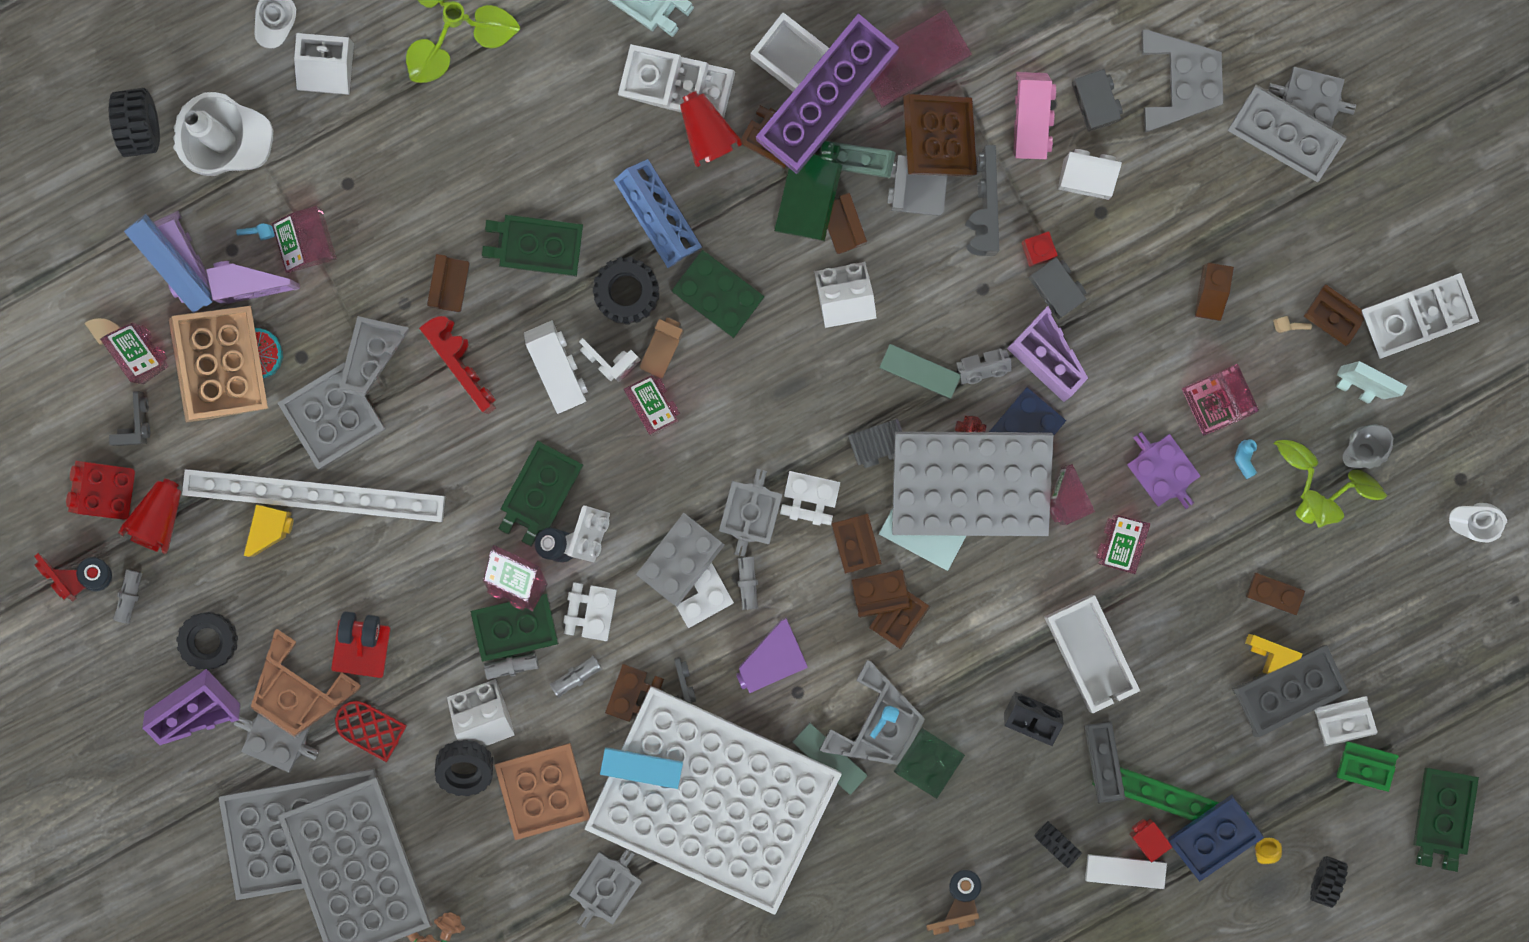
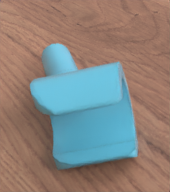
(264, 230)
(890, 714)

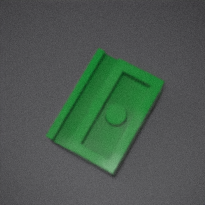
(1367, 766)

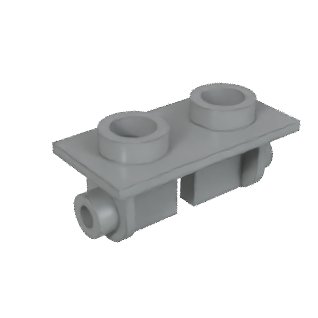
(973, 371)

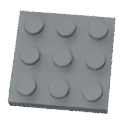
(330, 420)

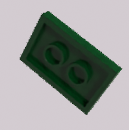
(718, 294)
(509, 631)

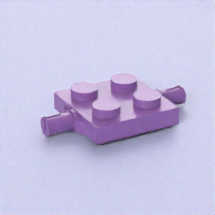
(1163, 470)

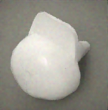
(221, 135)

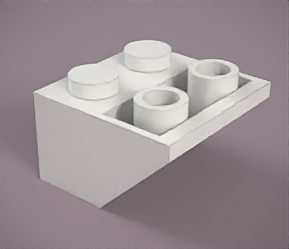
(323, 63)
(1089, 174)
(845, 294)
(480, 714)

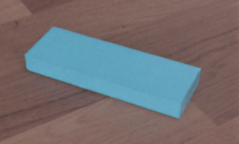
(641, 768)

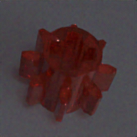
(970, 424)

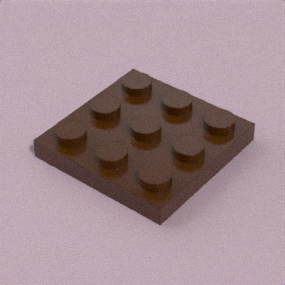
(940, 135)

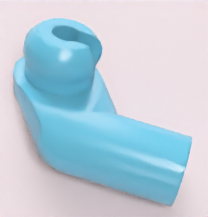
(1243, 457)

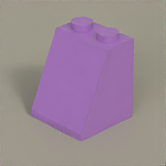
(772, 659)

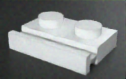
(1345, 721)

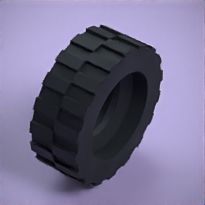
(187, 646)
(464, 783)

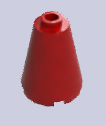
(706, 129)
(154, 517)

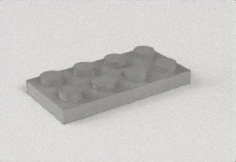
(1287, 133)

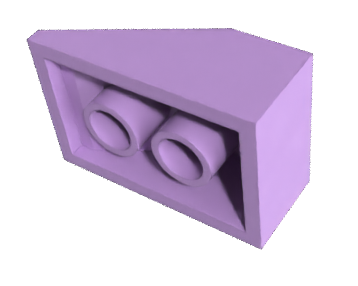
(236, 283)

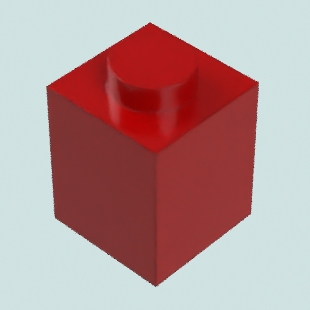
(1039, 249)
(1150, 839)

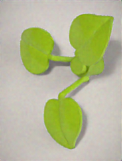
(491, 30)
(1314, 505)

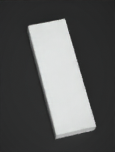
(1125, 871)

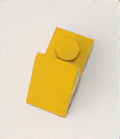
(1278, 655)

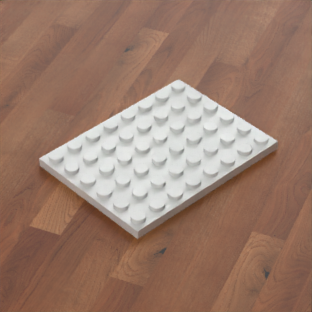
(738, 807)

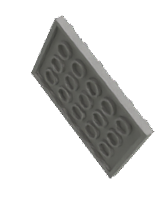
(972, 483)
(255, 838)
(355, 867)

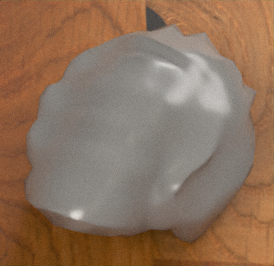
(1368, 447)

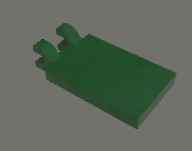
(810, 196)
(536, 245)
(539, 491)
(1445, 817)

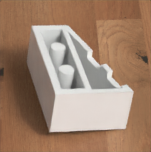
(555, 366)

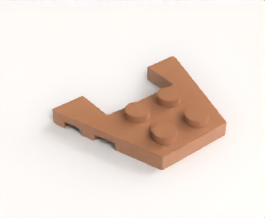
(290, 699)

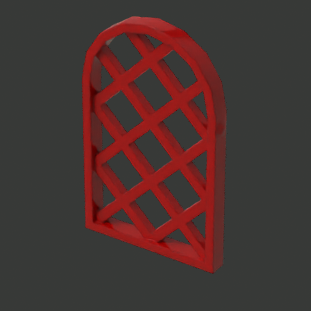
(385, 757)

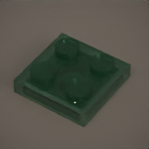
(929, 763)

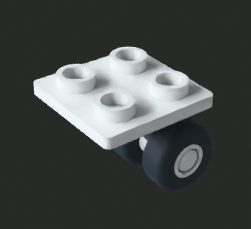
(581, 544)

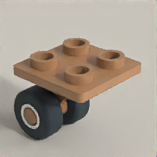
(964, 888)

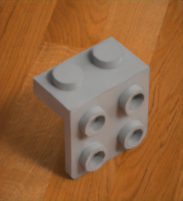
(916, 192)

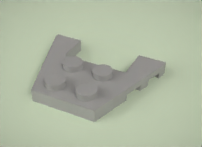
(1194, 79)
(893, 738)

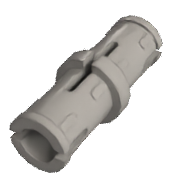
(747, 583)
(127, 596)
(511, 666)
(575, 676)

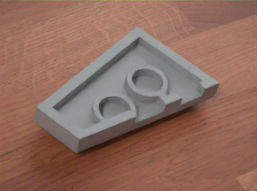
(369, 353)

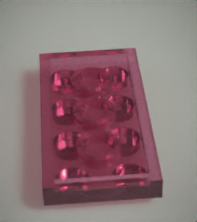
(921, 57)

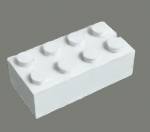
(788, 52)
(1092, 653)

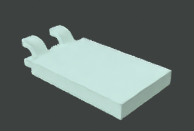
(654, 12)
(1370, 380)

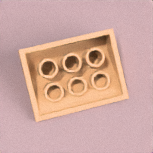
(218, 363)

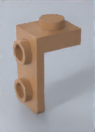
(662, 347)

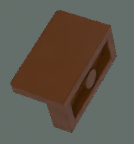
(845, 225)
(448, 283)

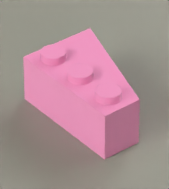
(1033, 115)

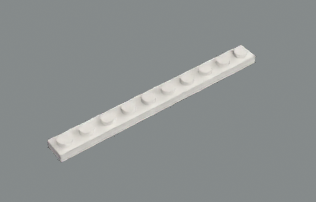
(313, 495)

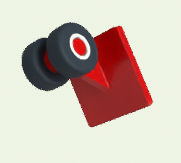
(90, 574)
(360, 646)

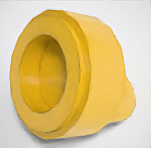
(1268, 851)

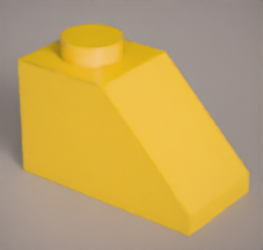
(267, 529)

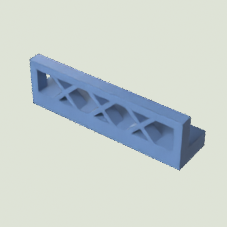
(653, 214)
(169, 263)

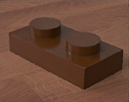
(1275, 593)

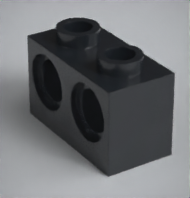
(1033, 718)

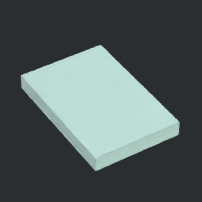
(934, 548)

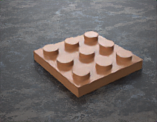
(542, 791)

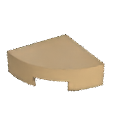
(101, 327)

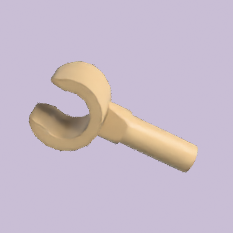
(1282, 325)

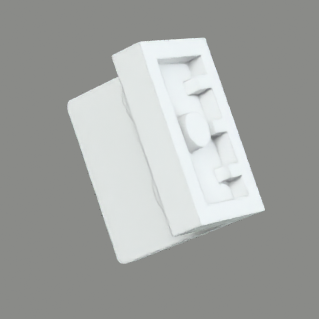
(623, 362)

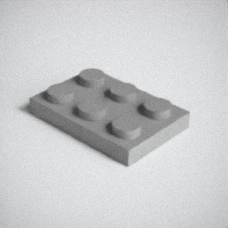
(680, 559)

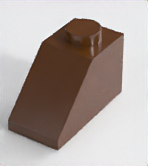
(1213, 291)

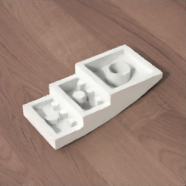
(666, 77)
(1420, 315)

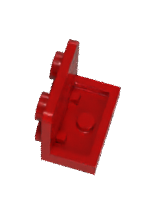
(100, 490)

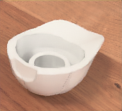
(273, 21)
(1478, 522)

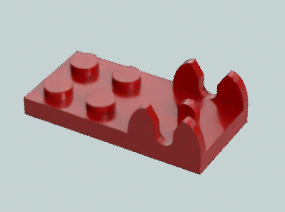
(452, 348)

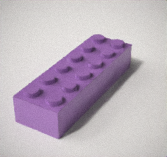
(827, 93)

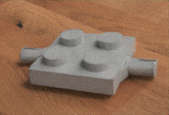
(1314, 94)
(750, 512)
(274, 744)
(605, 887)

